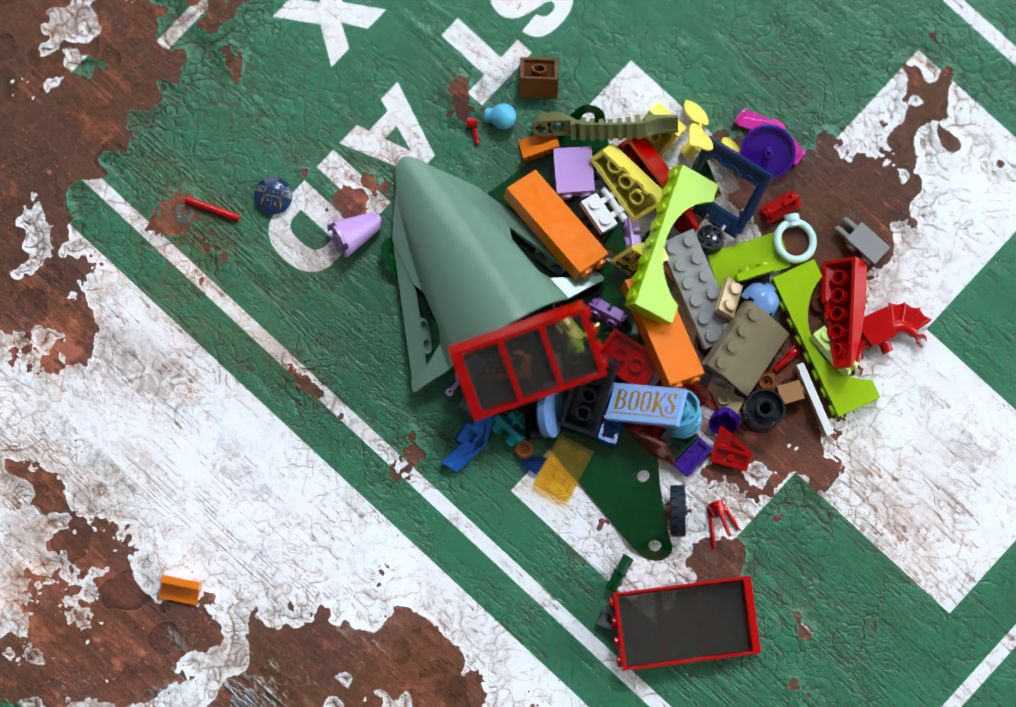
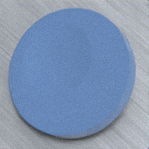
(549, 414)

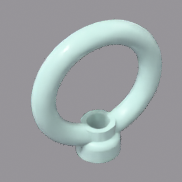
(790, 221)

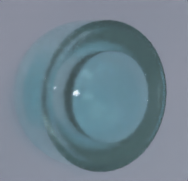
(183, 219)

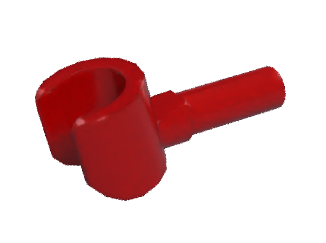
(472, 123)

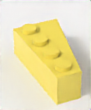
(627, 181)

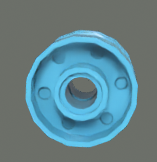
(690, 420)

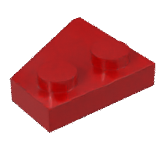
(730, 451)

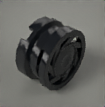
(710, 239)

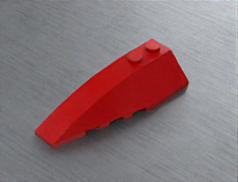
(652, 164)
(844, 304)

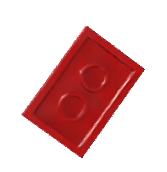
(636, 362)

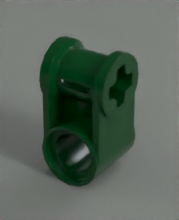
(681, 443)

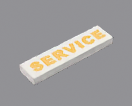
(814, 399)

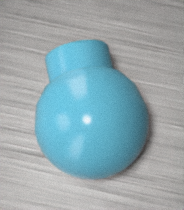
(501, 116)

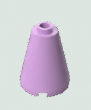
(353, 232)

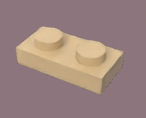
(728, 298)

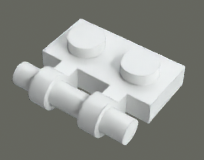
(598, 212)

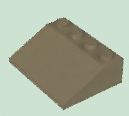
(745, 347)

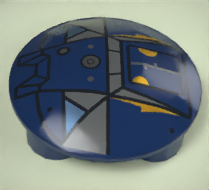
(273, 195)

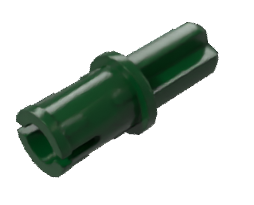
(619, 573)

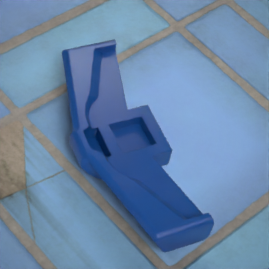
(472, 439)

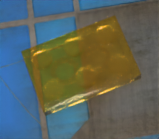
(563, 468)

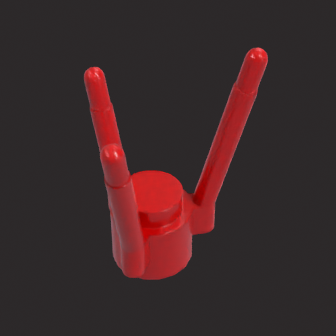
(719, 509)

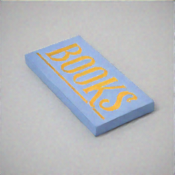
(646, 405)

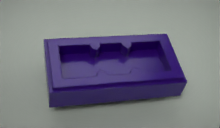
(692, 456)

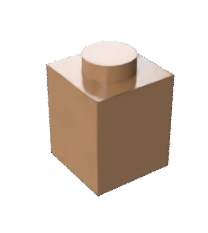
(791, 391)

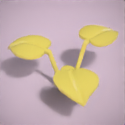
(697, 138)

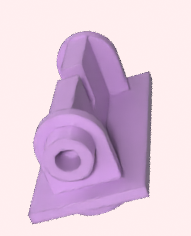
(628, 232)

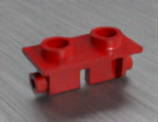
(780, 206)

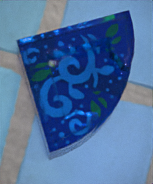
(534, 463)

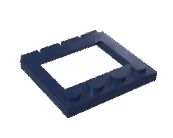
(744, 168)

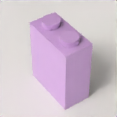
(574, 172)

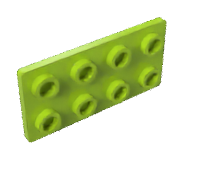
(747, 260)

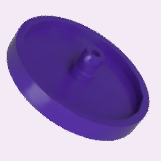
(769, 148)

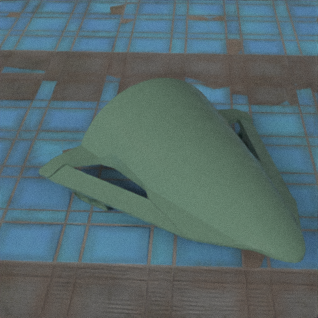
(463, 258)

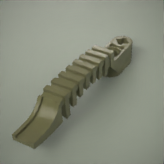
(579, 128)

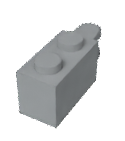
(863, 242)

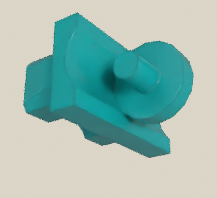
(512, 425)

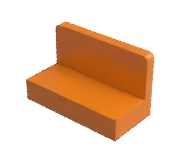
(537, 147)
(180, 589)

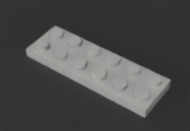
(695, 286)

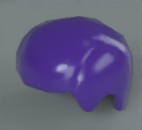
(726, 417)

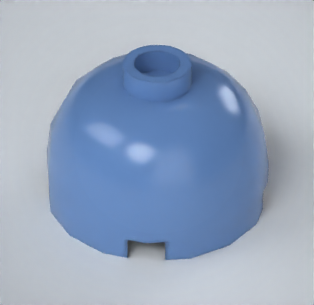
(762, 296)

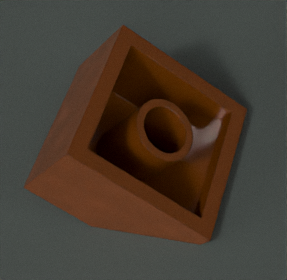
(538, 77)

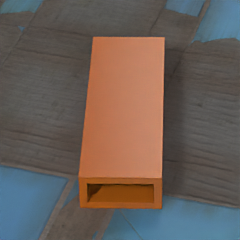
(556, 225)
(668, 348)

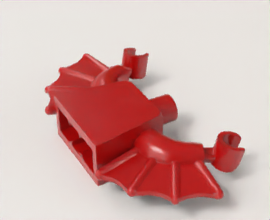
(885, 324)

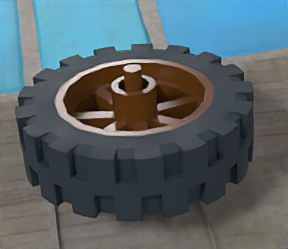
(677, 510)

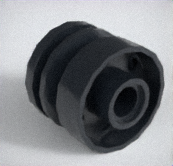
(772, 405)

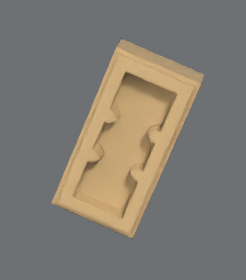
(725, 398)

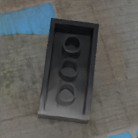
(589, 401)

